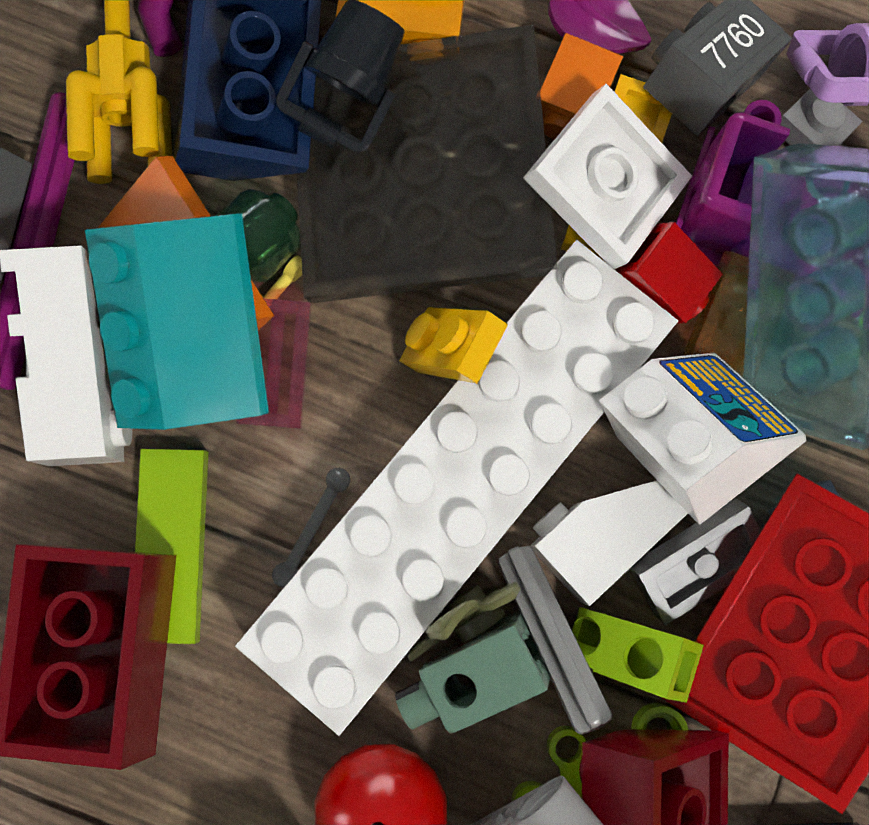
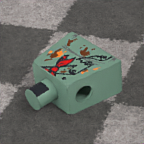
(499, 663)

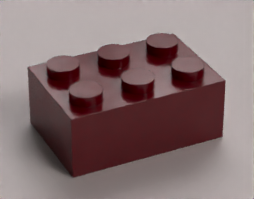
(84, 655)

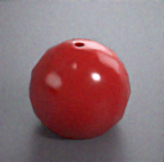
(380, 786)

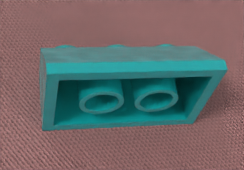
(178, 322)

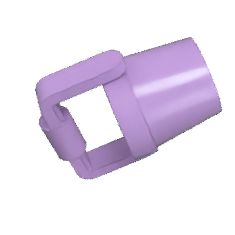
(848, 65)

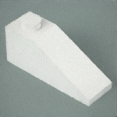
(604, 536)

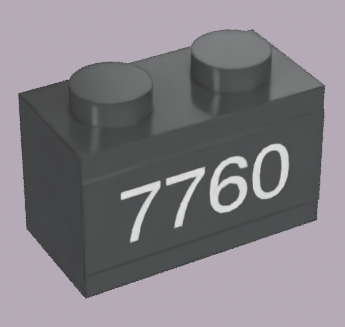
(714, 61)

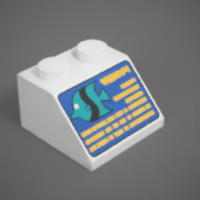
(699, 429)

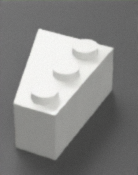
(67, 382)

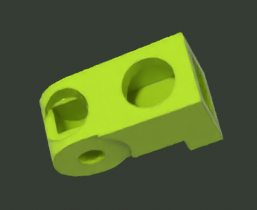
(637, 654)

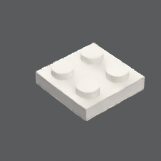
(608, 177)

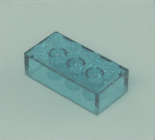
(811, 289)

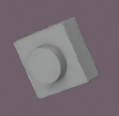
(819, 121)

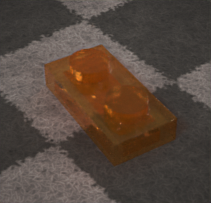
(723, 320)

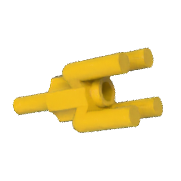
(115, 92)

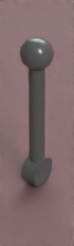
(336, 481)

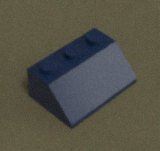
(230, 85)

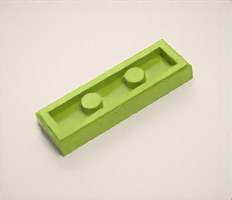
(173, 523)

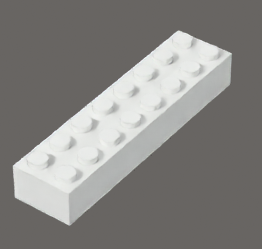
(454, 489)

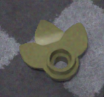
(467, 616)

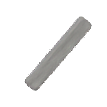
(555, 641)

